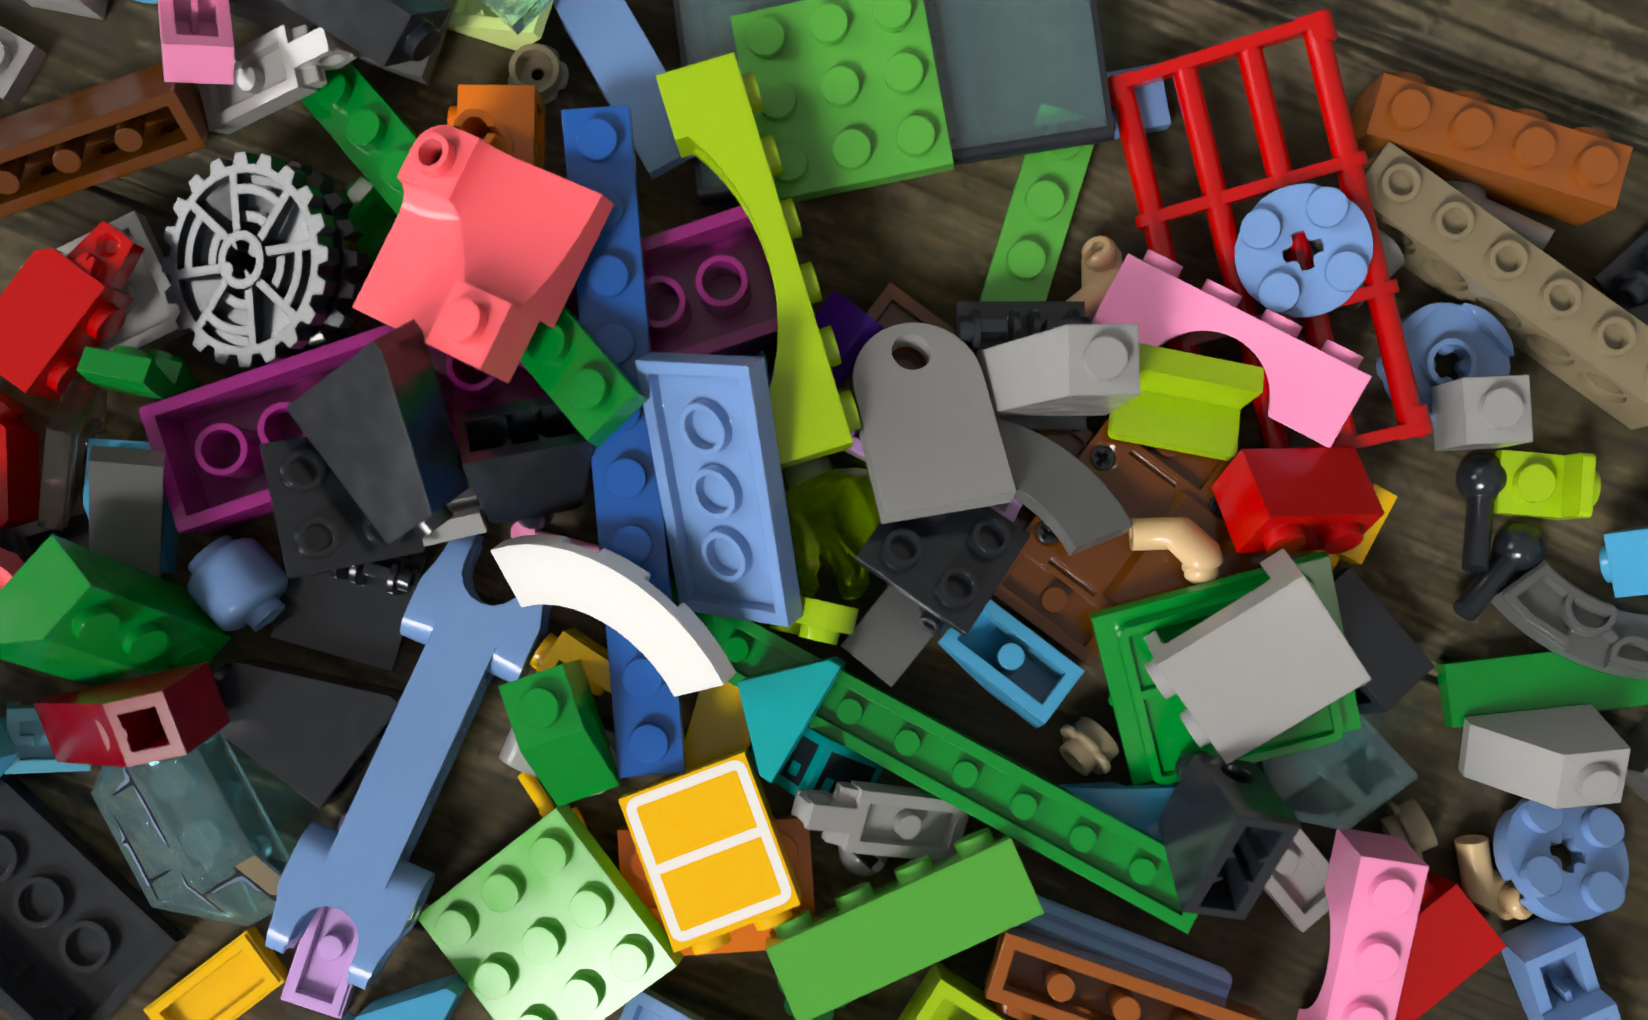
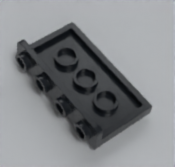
(69, 922)

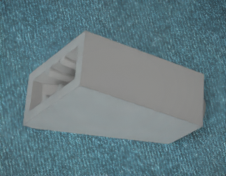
(1064, 371)

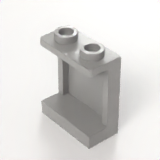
(1257, 664)

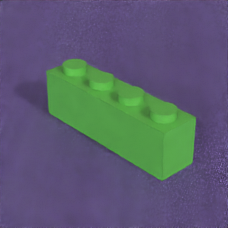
(901, 925)

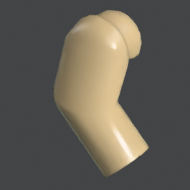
(1098, 269)
(1184, 539)
(1483, 883)

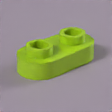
(822, 621)

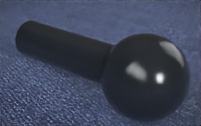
(1479, 481)
(1515, 549)

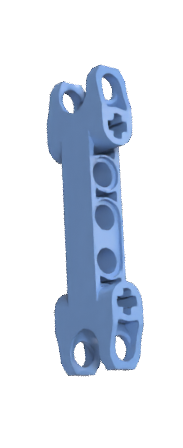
(367, 861)

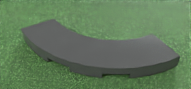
(1061, 490)
(1576, 623)

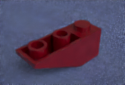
(134, 718)

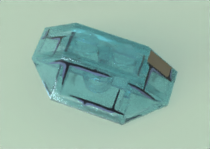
(195, 834)

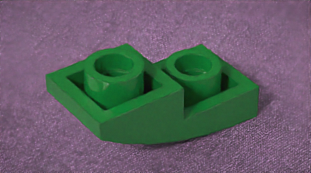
(137, 372)

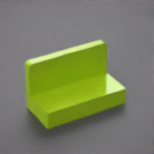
(1187, 403)

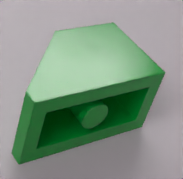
(561, 732)

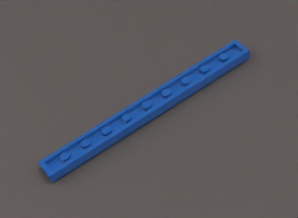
(624, 476)

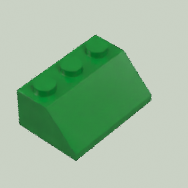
(99, 618)

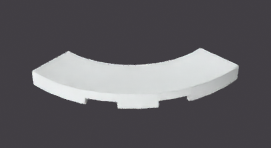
(619, 594)

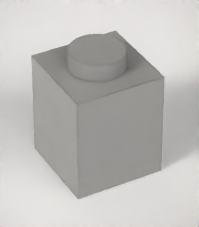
(1482, 413)

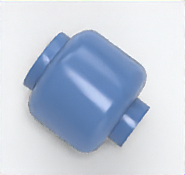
(237, 584)

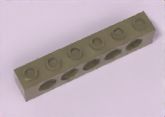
(1535, 298)

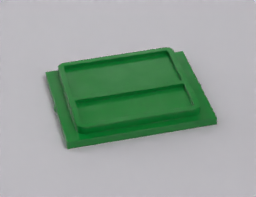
(1149, 723)

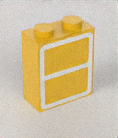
(712, 852)

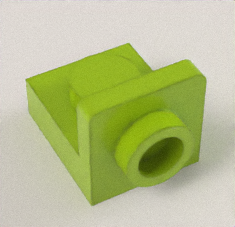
(1548, 485)

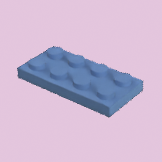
(721, 485)

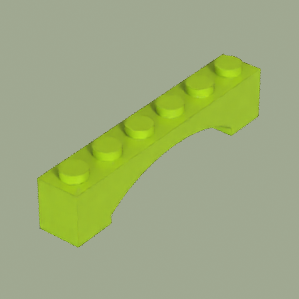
(714, 120)

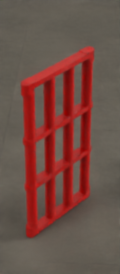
(1216, 200)

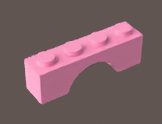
(1307, 385)
(1373, 911)

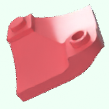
(480, 249)

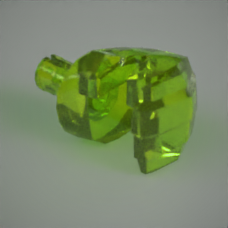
(832, 520)

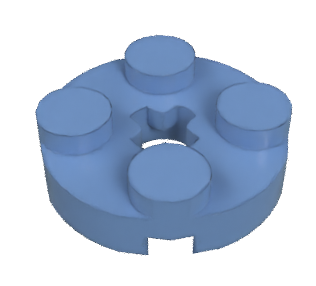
(1322, 216)
(1447, 328)
(1597, 852)

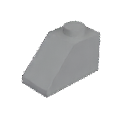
(1547, 755)

